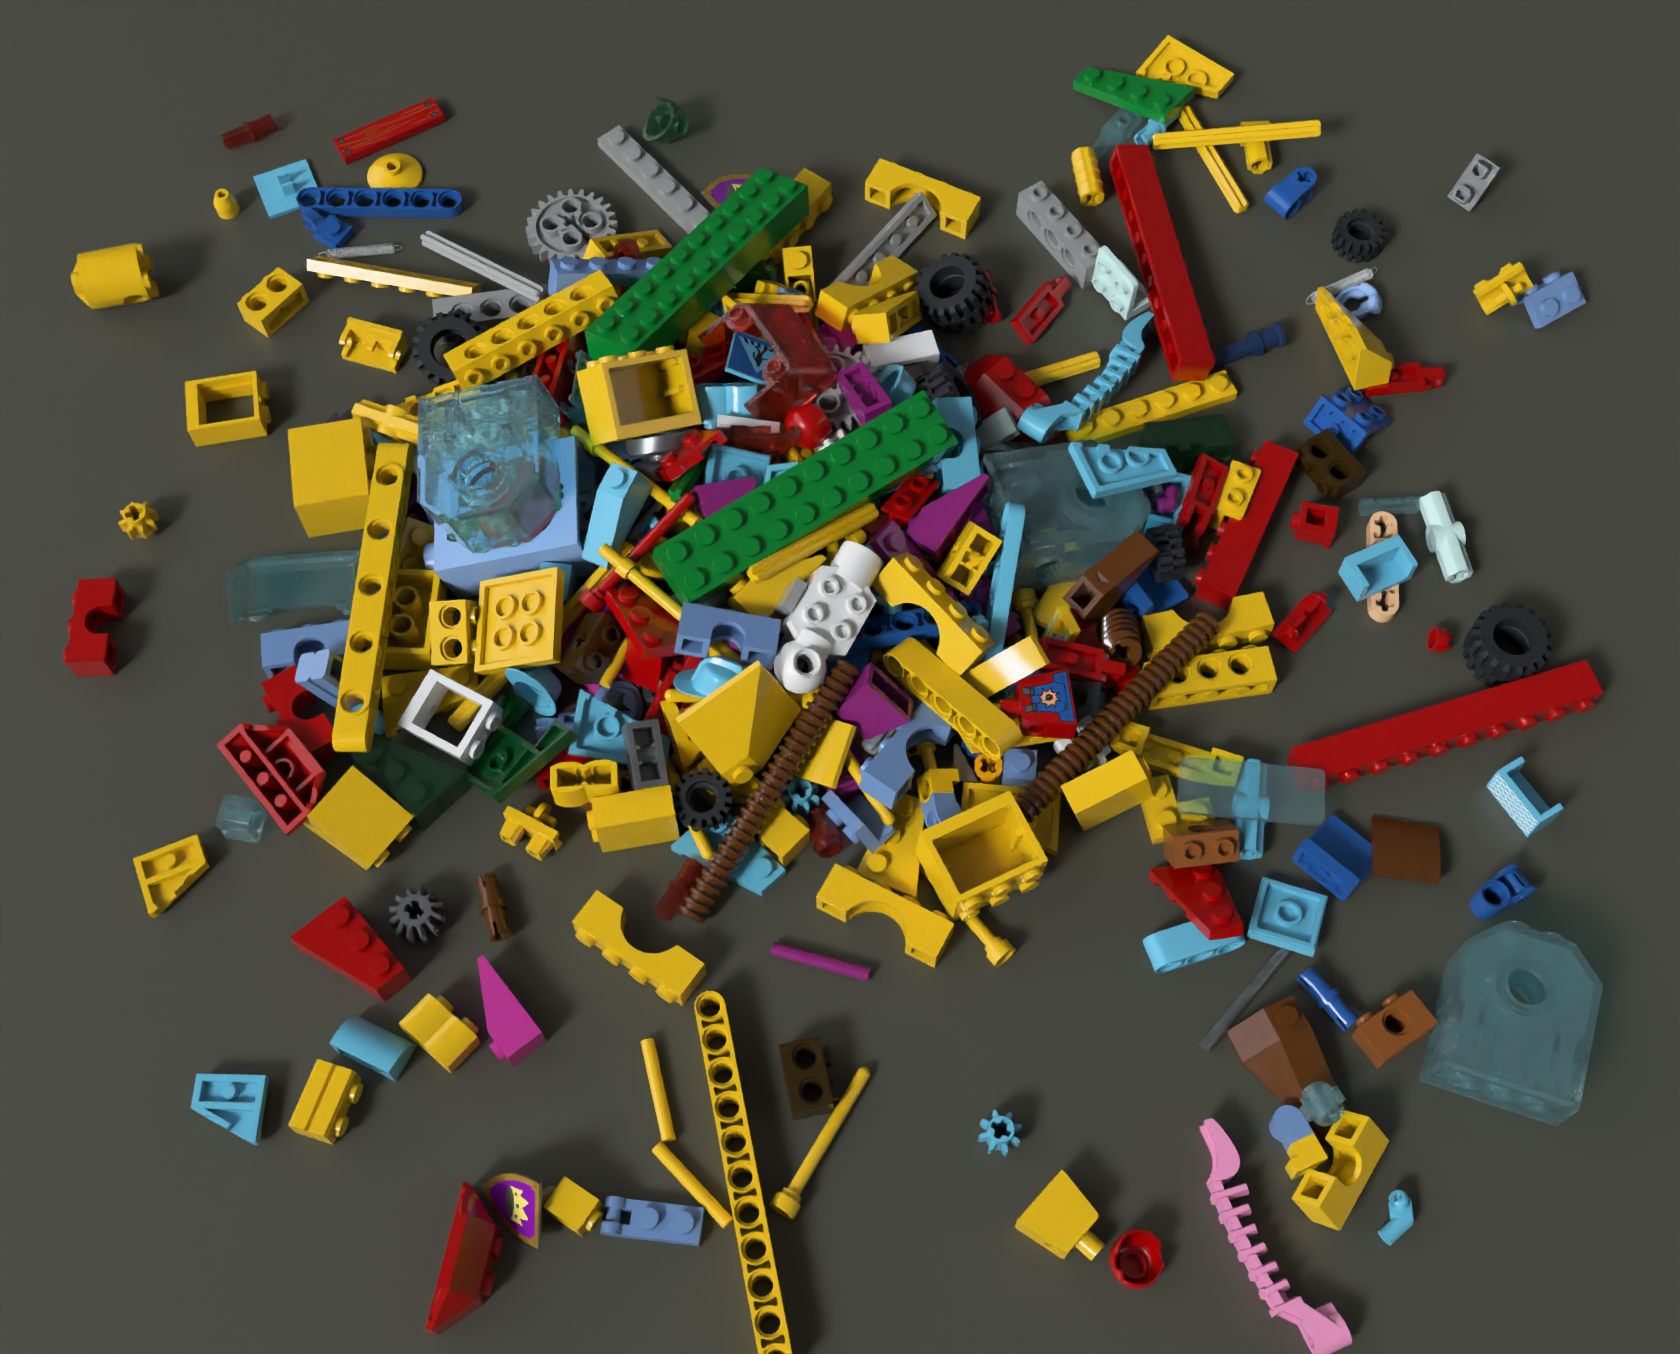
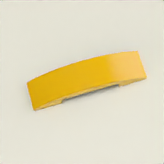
(1162, 753)

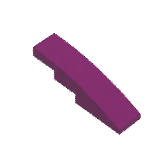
(863, 392)

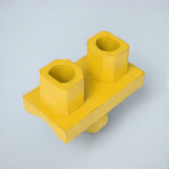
(1503, 288)
(543, 837)

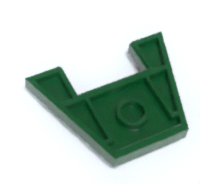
(510, 759)

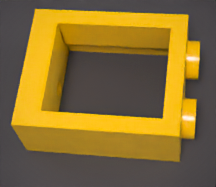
(221, 388)

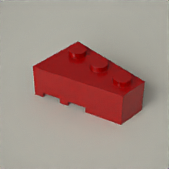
(352, 948)

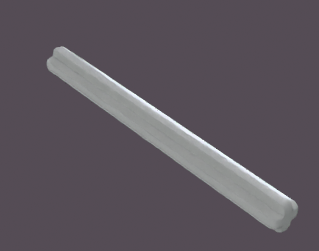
(484, 266)

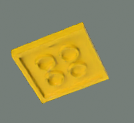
(520, 621)

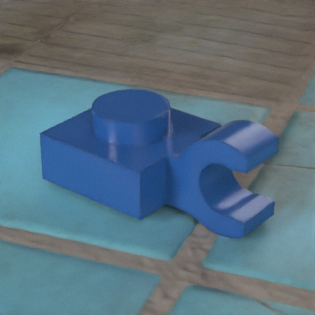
(329, 232)

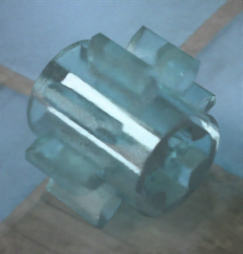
(1322, 1103)

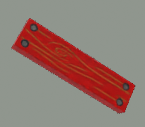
(389, 130)

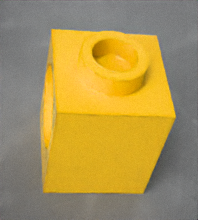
(574, 1207)

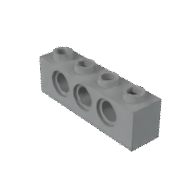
(1059, 232)
(484, 308)

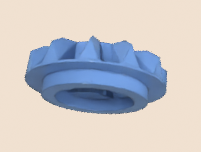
(630, 697)

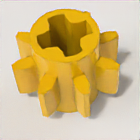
(138, 520)

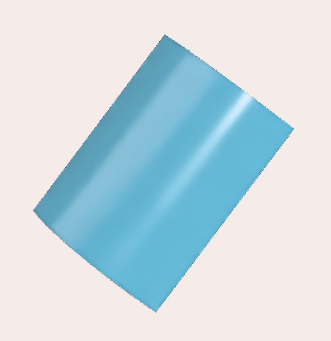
(373, 1046)

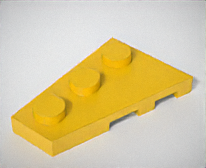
(1182, 65)

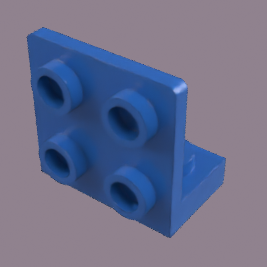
(1347, 417)
(1148, 597)
(1335, 857)

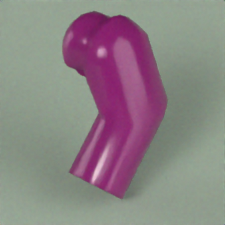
(1169, 500)

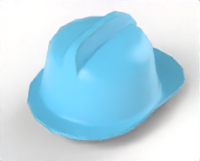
(897, 383)
(707, 677)
(536, 687)

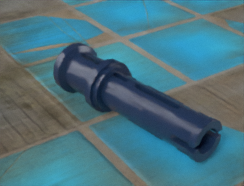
(1253, 344)

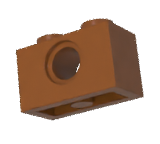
(1201, 843)
(1383, 1045)

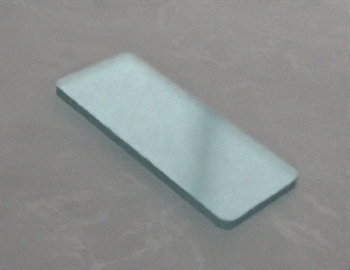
(1251, 791)

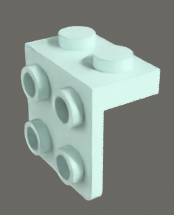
(1118, 285)

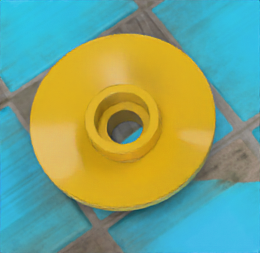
(395, 171)

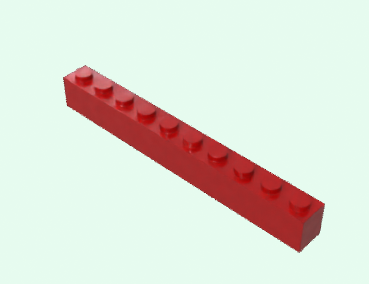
(1161, 264)
(1450, 725)

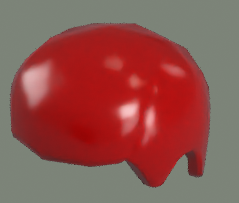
(813, 425)
(1136, 1259)

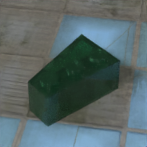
(1189, 438)
(412, 779)

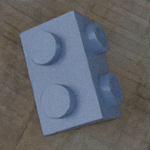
(1552, 298)
(860, 820)

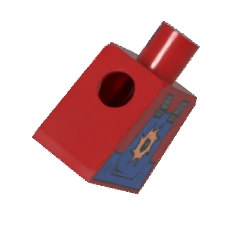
(1043, 705)

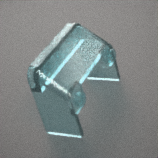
(291, 582)

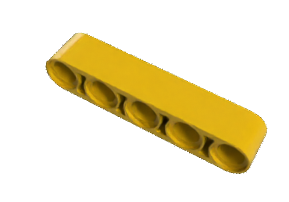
(952, 698)

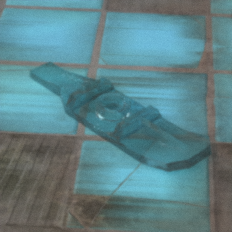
(1115, 132)

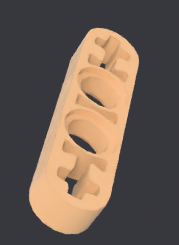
(1392, 594)

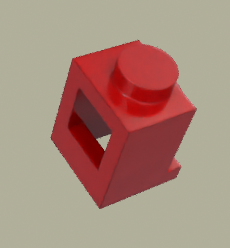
(1315, 523)

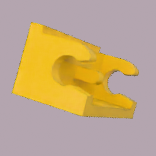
(373, 344)

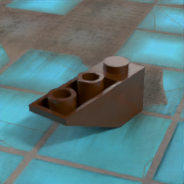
(1110, 577)

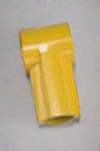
(1257, 153)

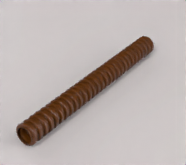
(1117, 714)
(769, 790)

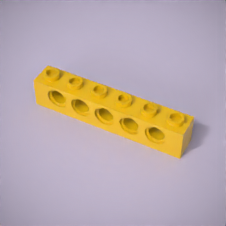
(531, 331)

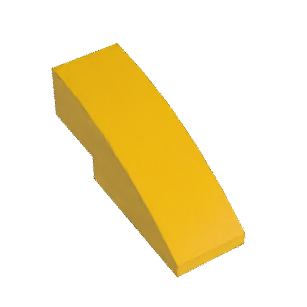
(1007, 667)

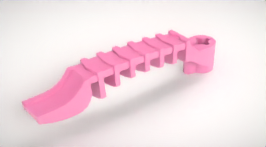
(1321, 1327)

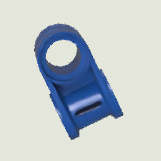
(1292, 192)
(1505, 888)

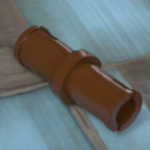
(493, 907)

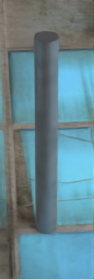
(1244, 998)

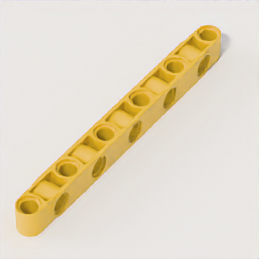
(372, 613)

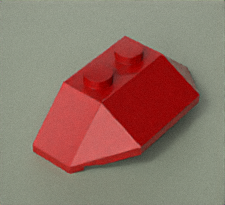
(1002, 384)
(276, 770)
(466, 1264)

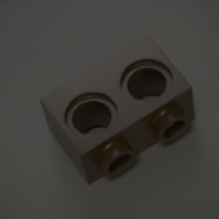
(1333, 462)
(800, 1079)

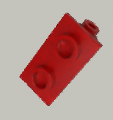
(909, 499)
(1302, 621)

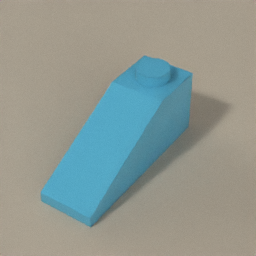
(614, 511)

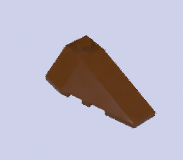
(1282, 1053)

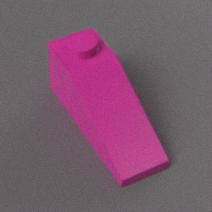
(507, 1021)

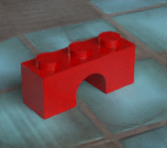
(93, 605)
(290, 701)

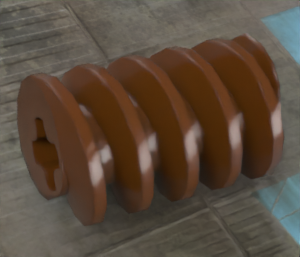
(1121, 636)

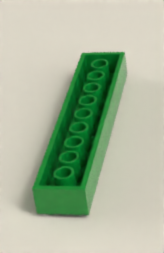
(701, 267)
(805, 499)

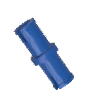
(1327, 998)

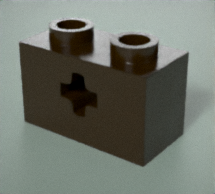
(591, 648)

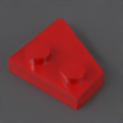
(688, 454)

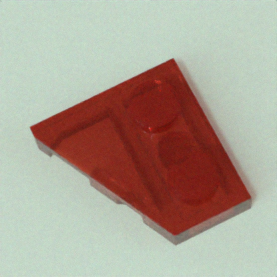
(761, 440)

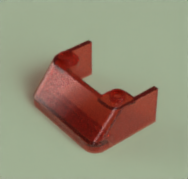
(795, 372)

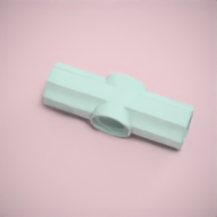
(1445, 537)

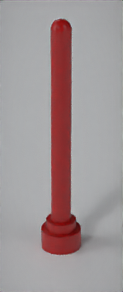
(594, 597)

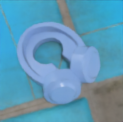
(1372, 305)

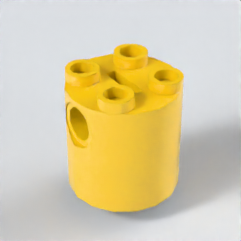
(114, 276)

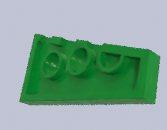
(1137, 94)

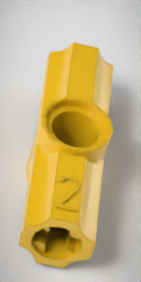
(388, 421)

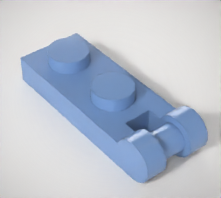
(654, 1221)

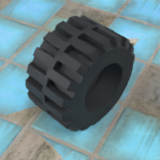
(964, 307)
(429, 335)
(945, 382)
(1512, 625)

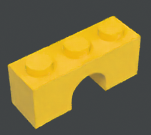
(1356, 1151)

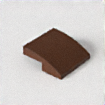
(1405, 851)

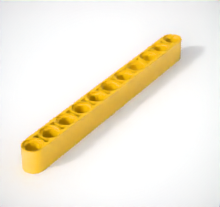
(738, 1162)

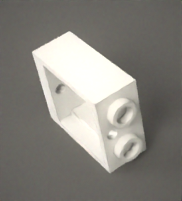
(905, 350)
(427, 701)

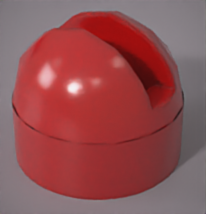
(1439, 640)

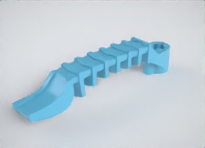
(1123, 362)

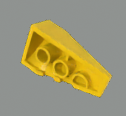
(1356, 346)

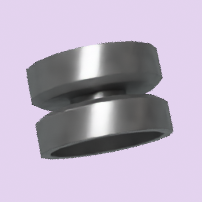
(654, 448)

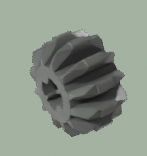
(423, 925)

